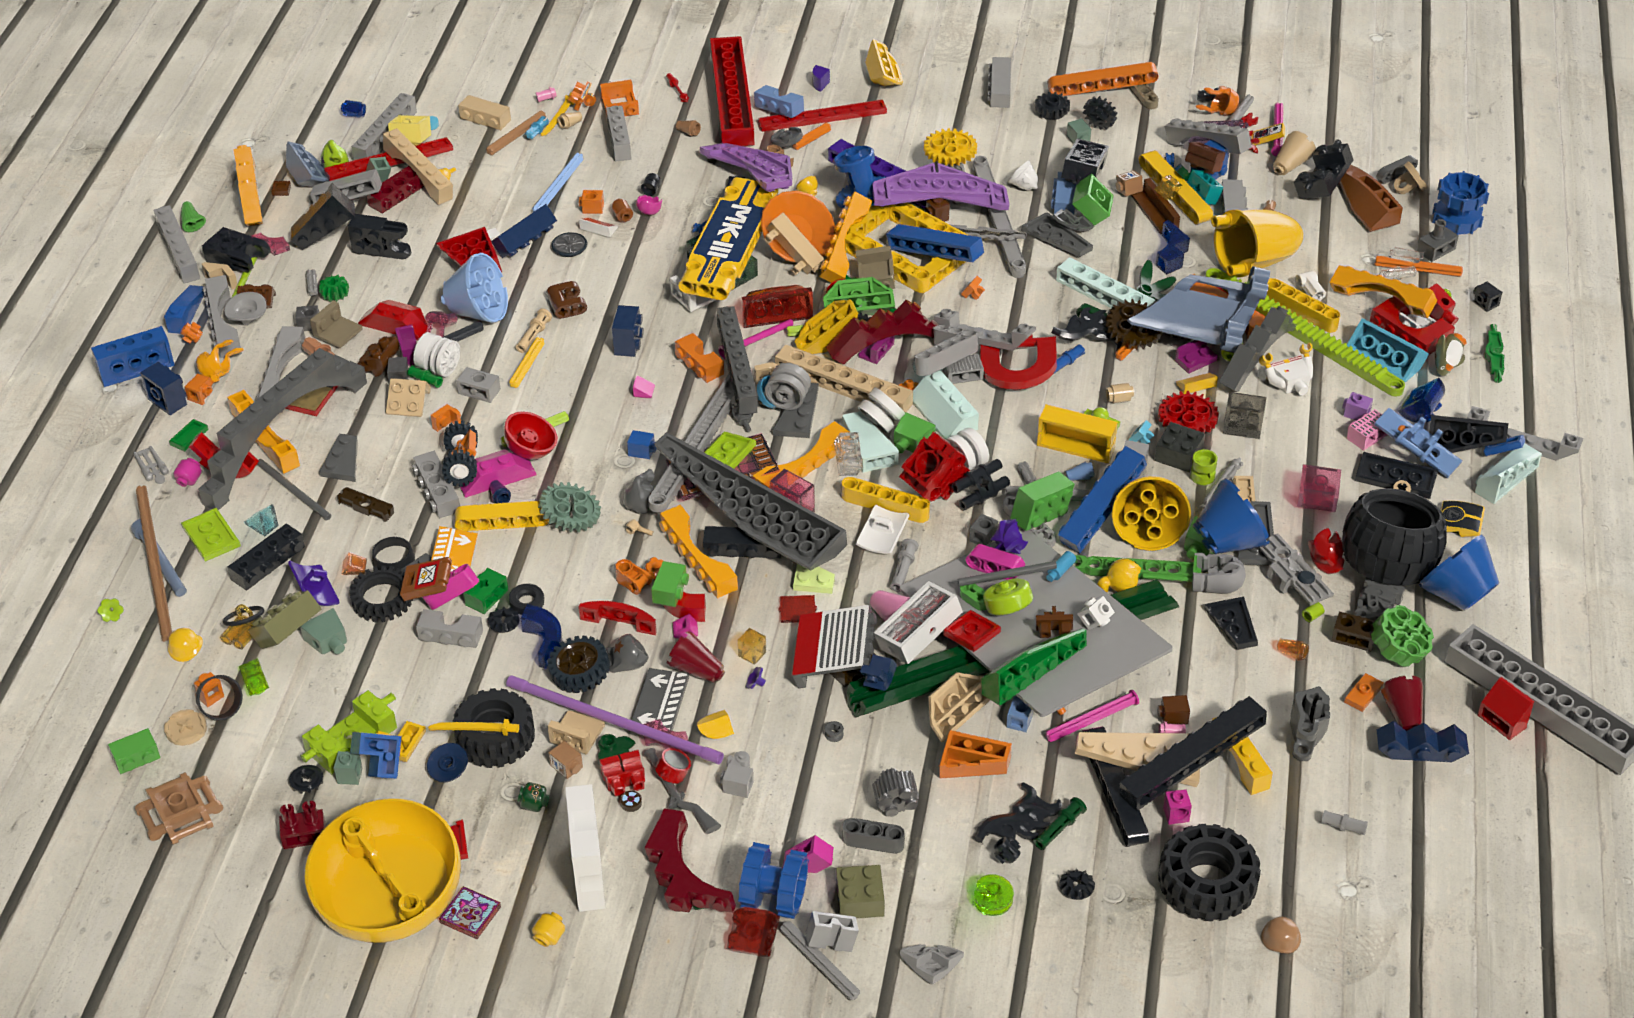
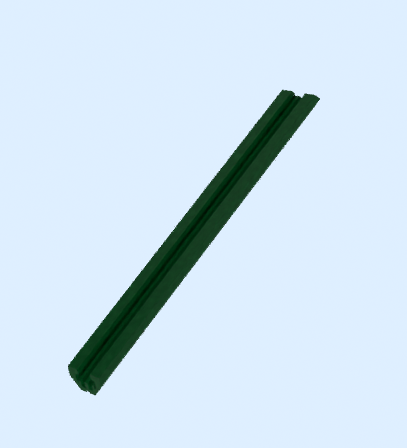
(932, 671)

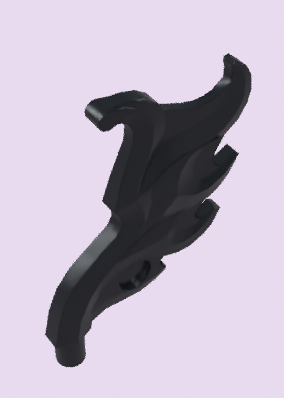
(1085, 325)
(1026, 817)

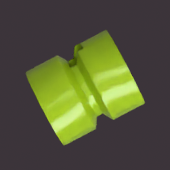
(1204, 467)

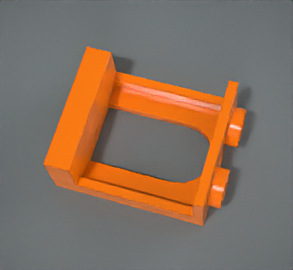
(620, 90)

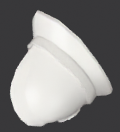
(1025, 177)

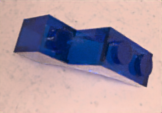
(1172, 256)

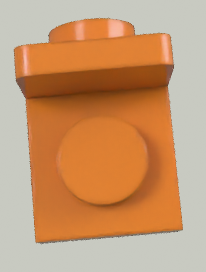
(445, 416)

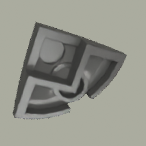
(1067, 219)

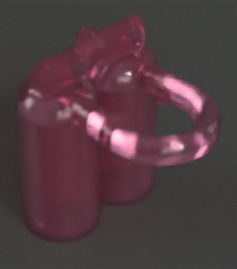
(442, 318)

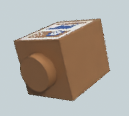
(1129, 183)
(565, 760)

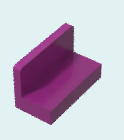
(877, 350)

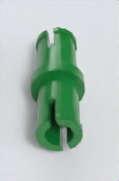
(425, 375)

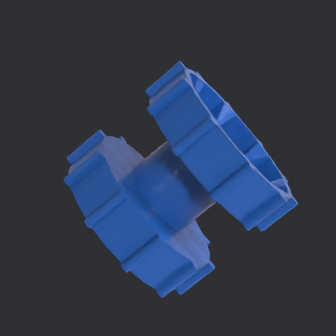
(1461, 202)
(784, 882)

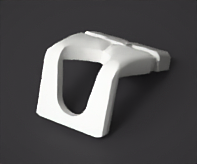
(1415, 321)

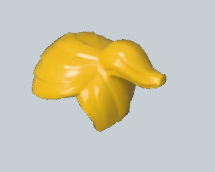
(1121, 575)

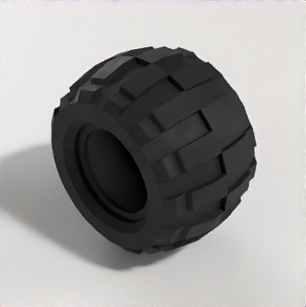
(1394, 536)

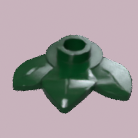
(612, 746)

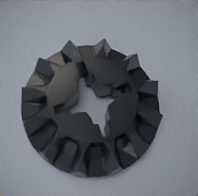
(510, 623)
(307, 772)
(1080, 891)

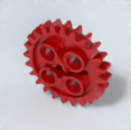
(1189, 411)

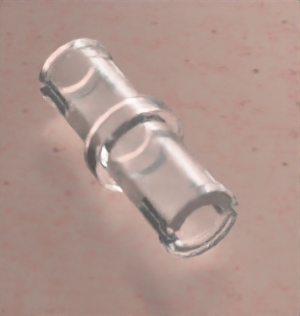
(1398, 272)

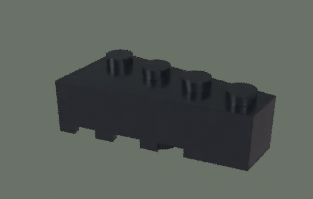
(322, 217)

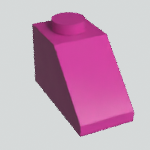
(818, 852)

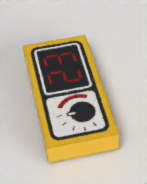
(1269, 133)

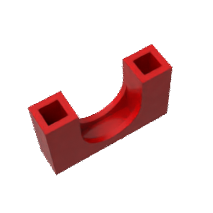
(1387, 317)

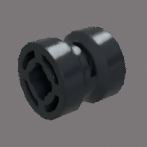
(651, 184)

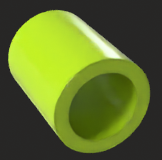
(1313, 612)

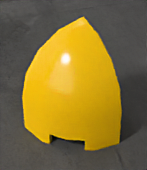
(716, 725)

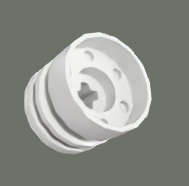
(436, 354)

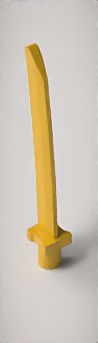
(554, 121)
(477, 726)

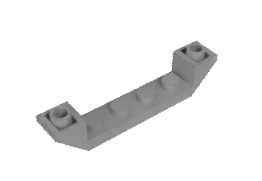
(987, 337)
(1550, 449)

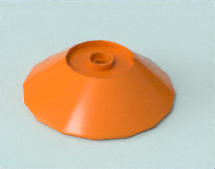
(806, 214)

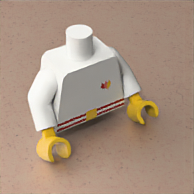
(1291, 373)

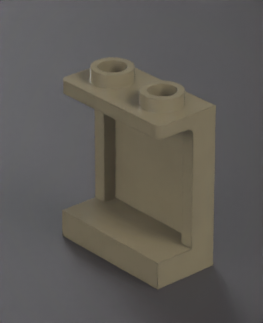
(877, 264)

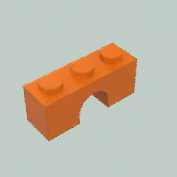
(691, 352)

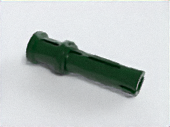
(1065, 818)

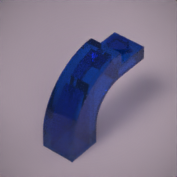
(544, 624)

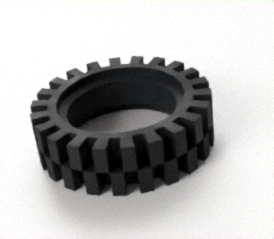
(373, 579)

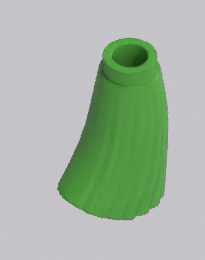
(190, 218)

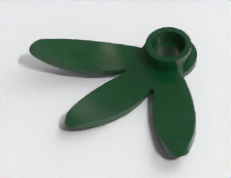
(1153, 290)

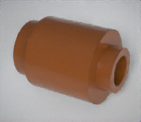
(622, 210)

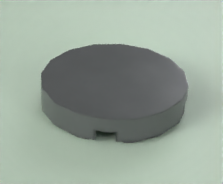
(786, 138)

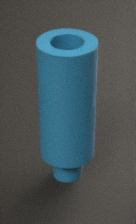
(1063, 565)

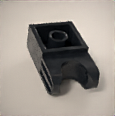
(378, 237)
(234, 249)

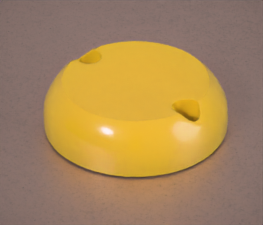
(383, 870)

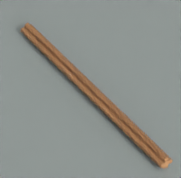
(154, 563)

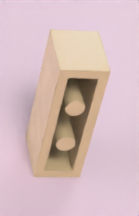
(484, 112)

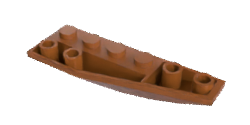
(1370, 200)

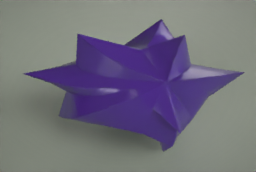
(1008, 537)

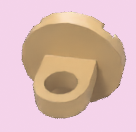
(1412, 179)

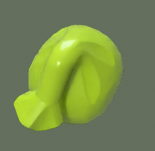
(333, 154)

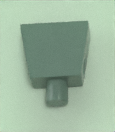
(325, 633)

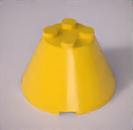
(1151, 513)

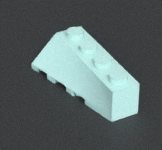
(1507, 473)

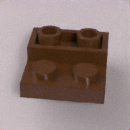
(377, 355)

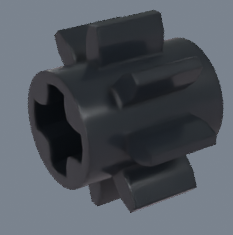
(1007, 850)

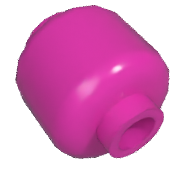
(187, 472)

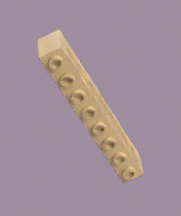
(842, 378)

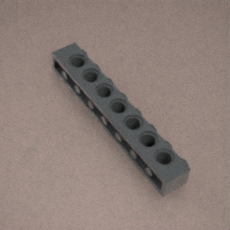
(737, 360)

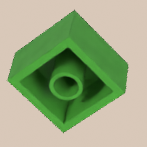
(1093, 199)

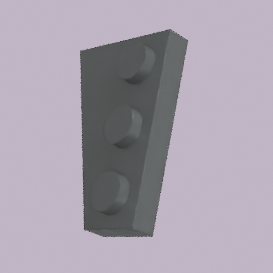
(341, 459)

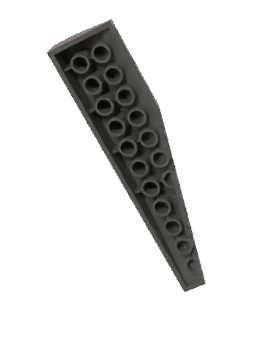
(758, 509)

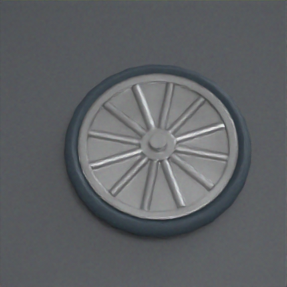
(569, 244)

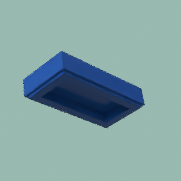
(1511, 444)

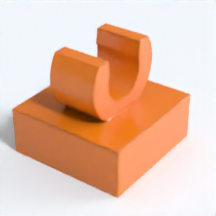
(973, 288)

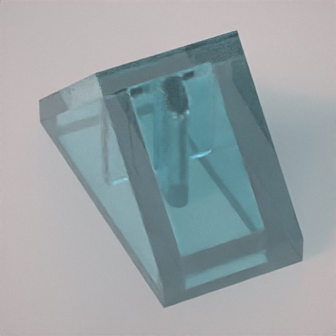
(263, 520)

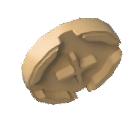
(185, 727)

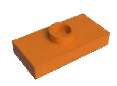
(1363, 692)

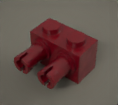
(302, 827)

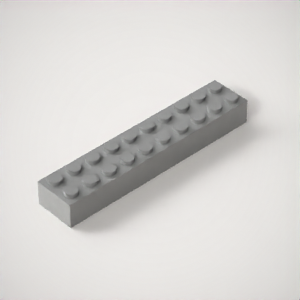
(1555, 701)

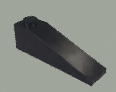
(1467, 434)

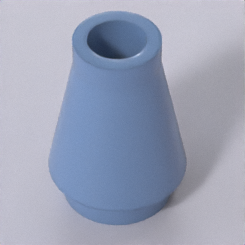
(1081, 472)

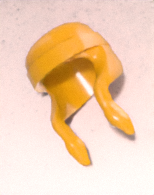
(210, 365)

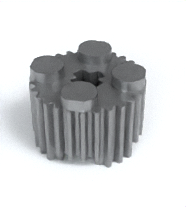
(895, 791)

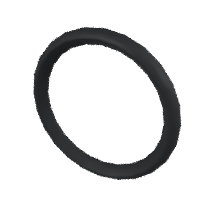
(246, 620)

